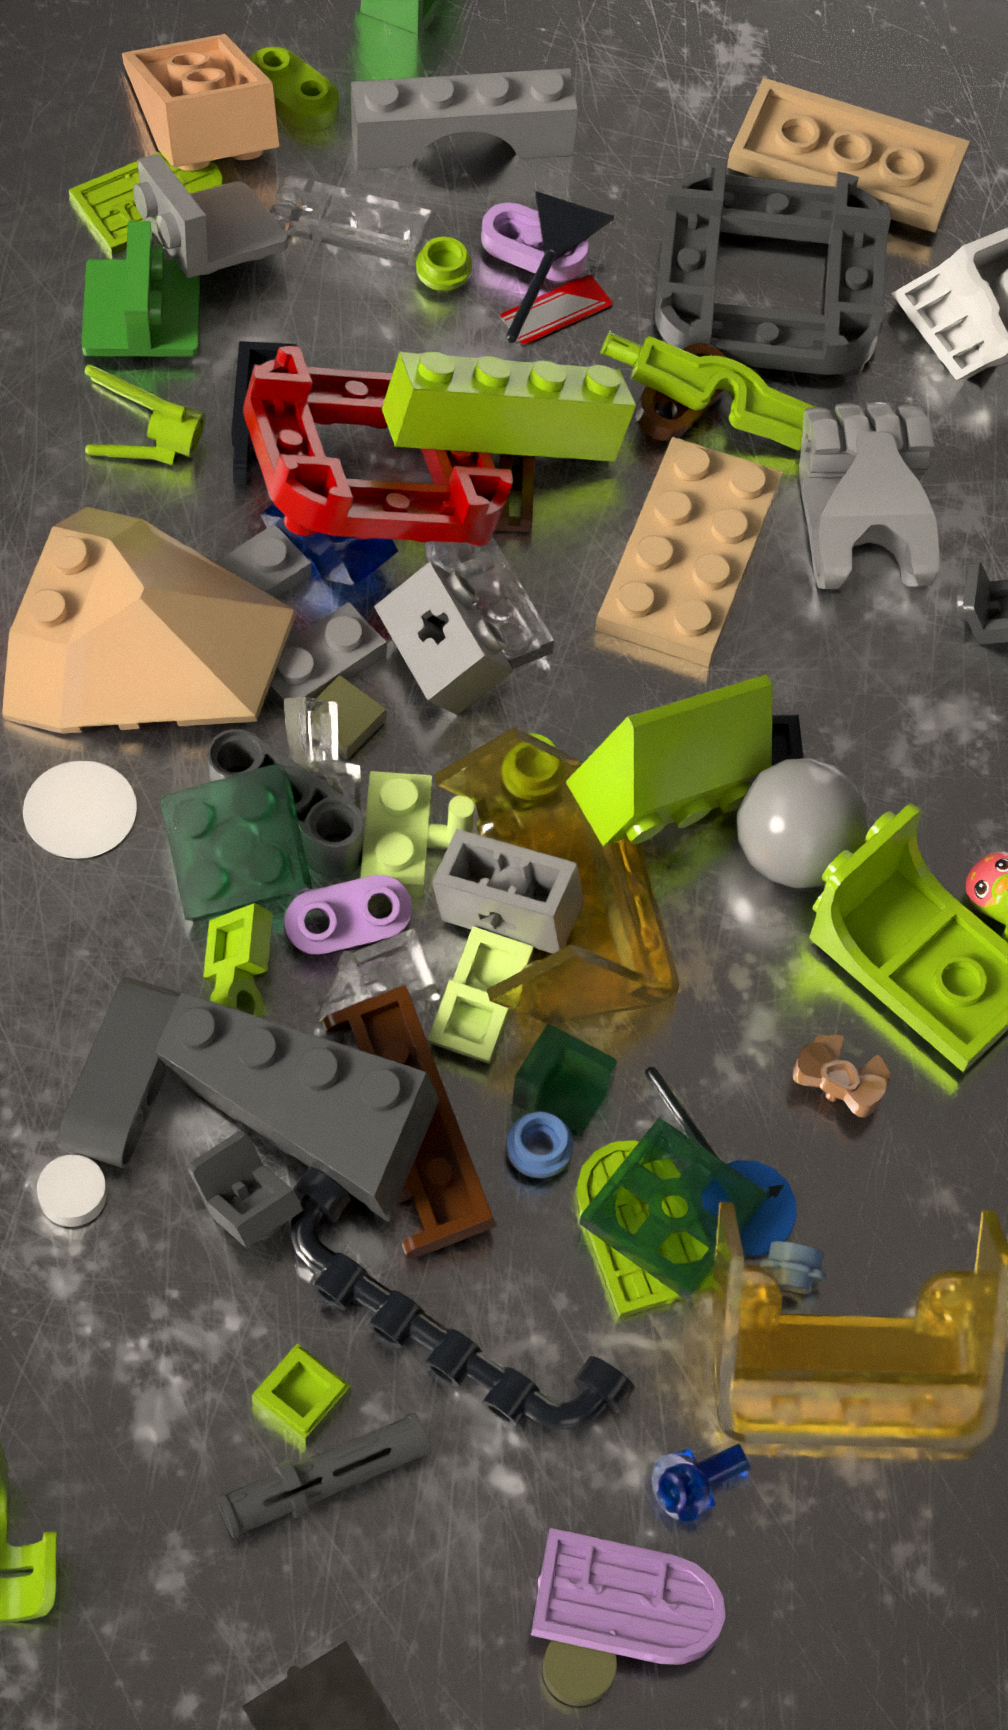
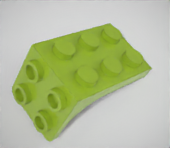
(914, 941)

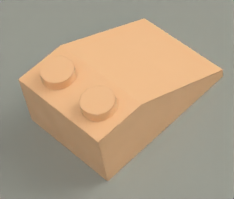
(204, 101)

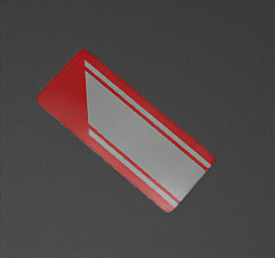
(560, 308)

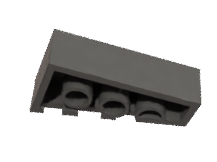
(305, 1094)

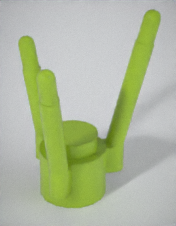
(171, 424)

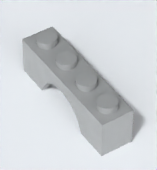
(403, 116)

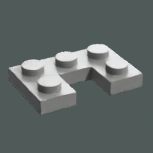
(330, 648)

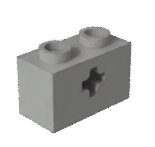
(444, 637)
(508, 891)

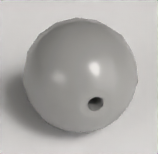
(800, 821)

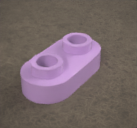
(526, 250)
(348, 915)

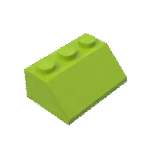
(677, 762)

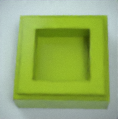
(301, 1394)

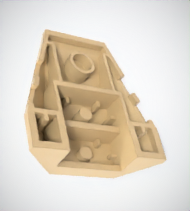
(137, 632)

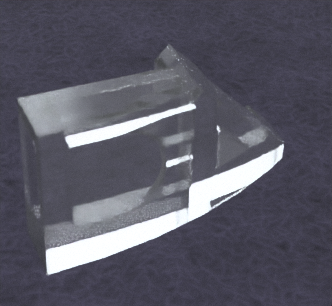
(314, 745)
(378, 970)

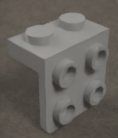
(207, 226)

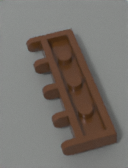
(443, 1173)

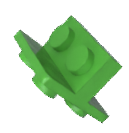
(140, 303)

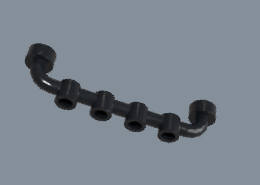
(452, 1352)

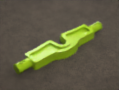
(694, 380)

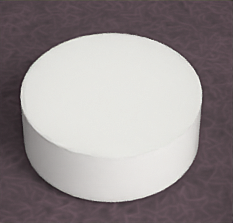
(71, 1190)

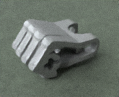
(866, 488)

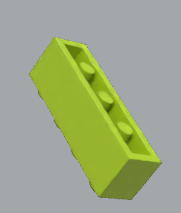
(507, 406)

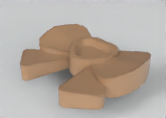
(820, 1067)

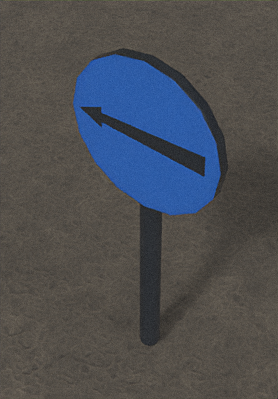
(778, 1214)

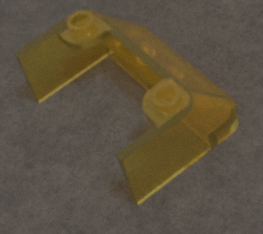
(619, 943)
(860, 1377)

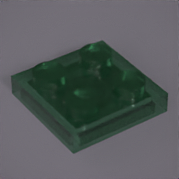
(235, 842)

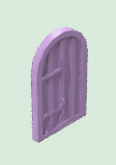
(626, 1600)

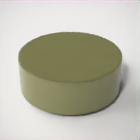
(578, 1673)

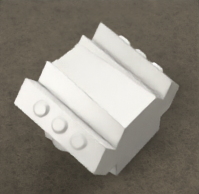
(964, 306)

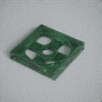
(659, 1143)

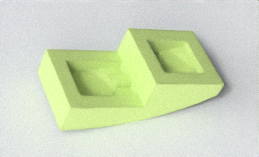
(466, 1017)

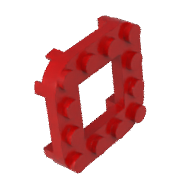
(312, 488)

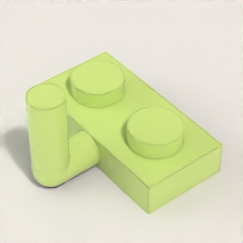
(400, 829)

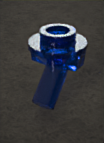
(689, 1481)

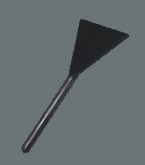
(562, 228)

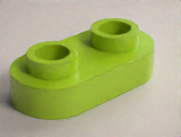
(300, 91)

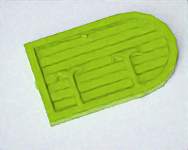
(110, 201)
(627, 1283)

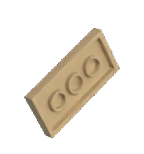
(814, 137)
(689, 552)

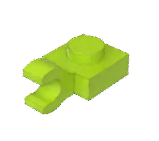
(236, 953)

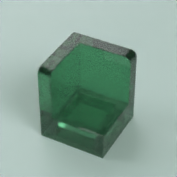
(564, 1079)

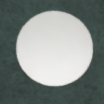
(79, 809)

